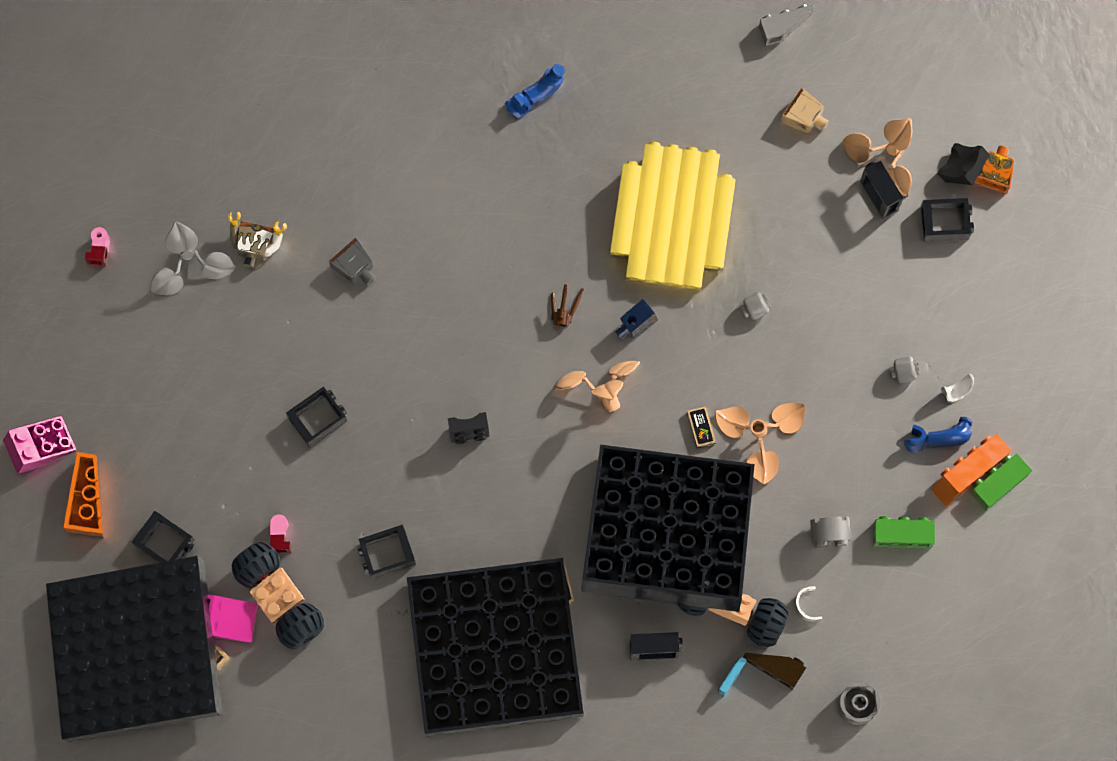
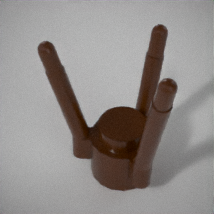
(561, 317)

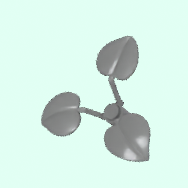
(184, 241)

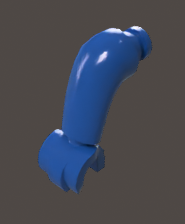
(547, 85)
(956, 436)

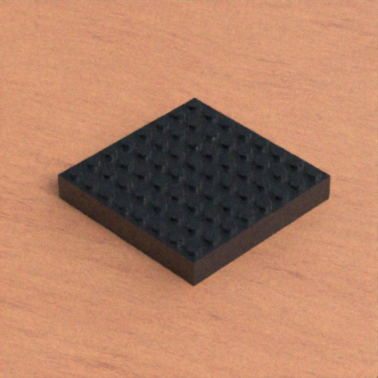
(664, 520)
(494, 647)
(133, 649)

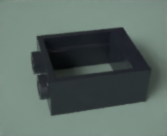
(881, 189)
(946, 235)
(293, 415)
(149, 528)
(380, 536)
(655, 646)

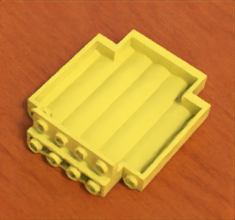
(672, 216)

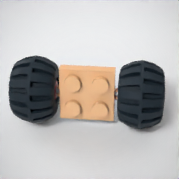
(277, 595)
(766, 622)

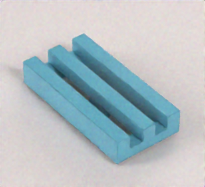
(732, 676)

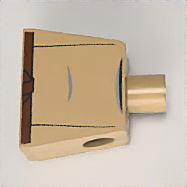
(804, 112)

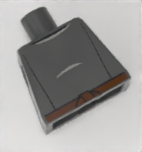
(353, 263)

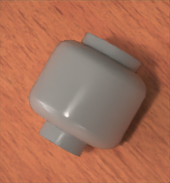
(756, 306)
(905, 369)

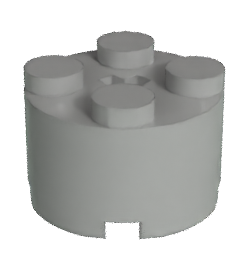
(830, 531)
(865, 695)

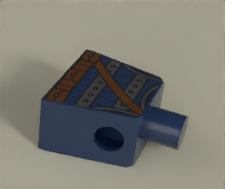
(641, 314)

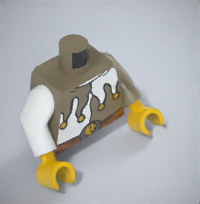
(254, 240)

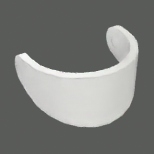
(959, 390)
(798, 610)

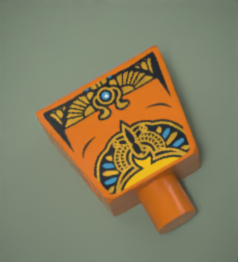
(997, 171)

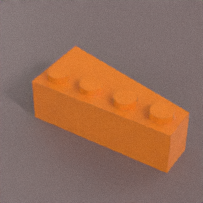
(971, 469)
(84, 501)

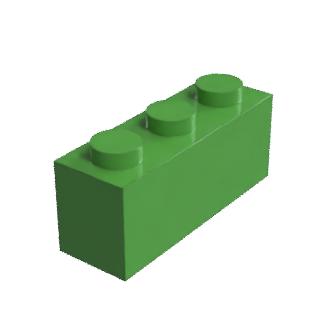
(1000, 481)
(904, 532)

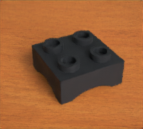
(964, 164)
(468, 429)

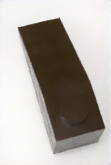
(781, 668)

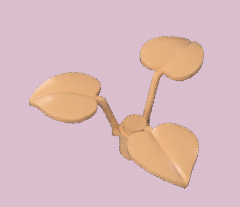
(899, 135)
(605, 392)
(735, 419)

